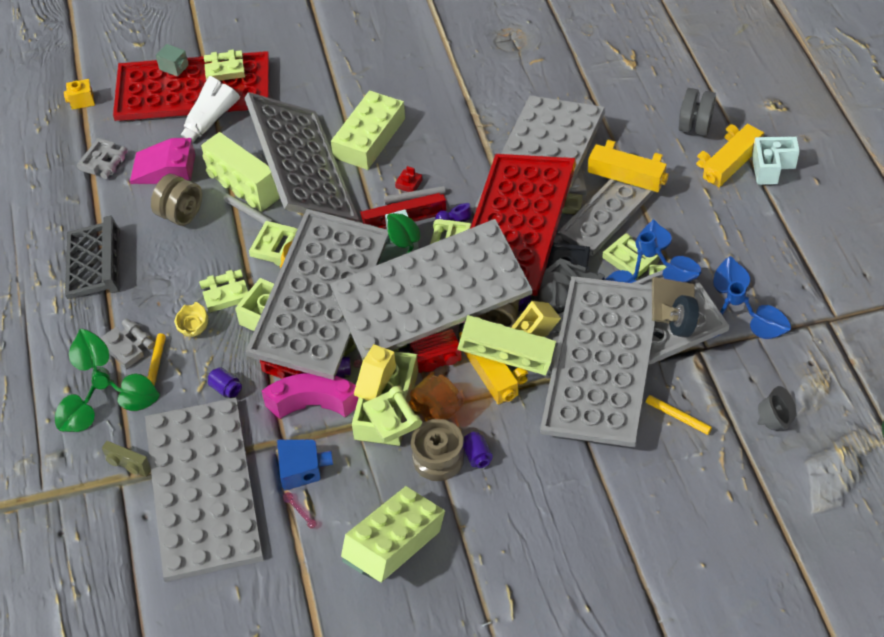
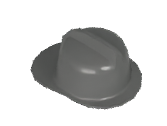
(554, 290)
(777, 409)

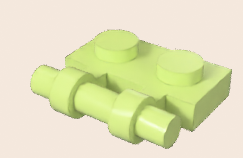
(227, 69)
(224, 296)

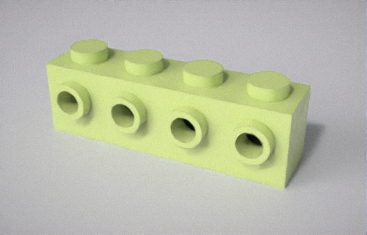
(506, 345)

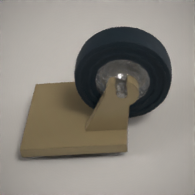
(675, 304)

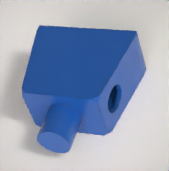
(300, 462)

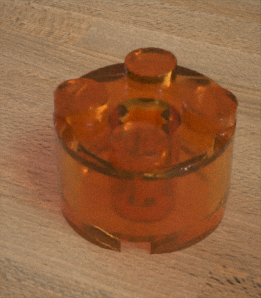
(435, 398)

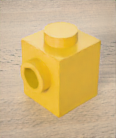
(79, 94)

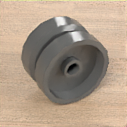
(697, 111)

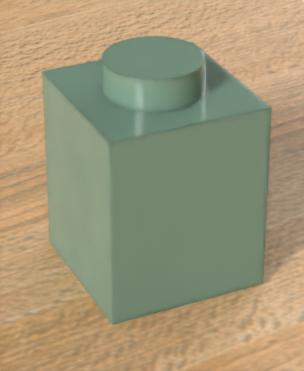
(172, 60)

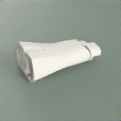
(210, 105)

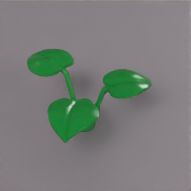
(402, 231)
(89, 352)

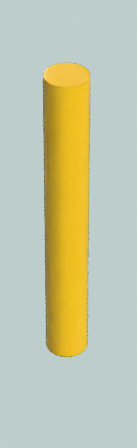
(156, 357)
(681, 416)

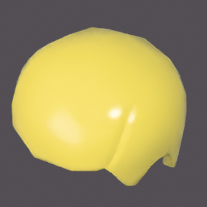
(191, 320)

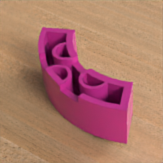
(309, 389)

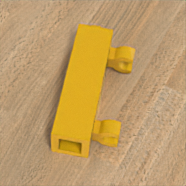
(730, 156)
(628, 167)
(498, 377)

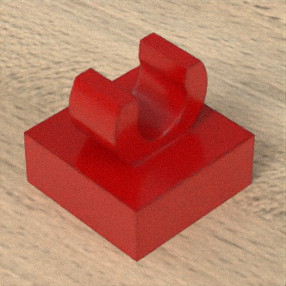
(408, 180)

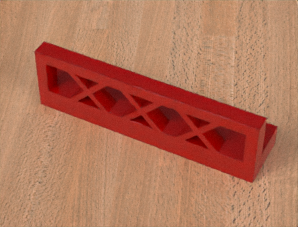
(416, 209)

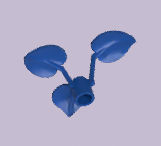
(651, 242)
(734, 281)

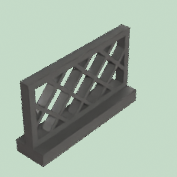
(107, 255)

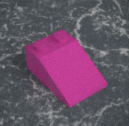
(167, 157)

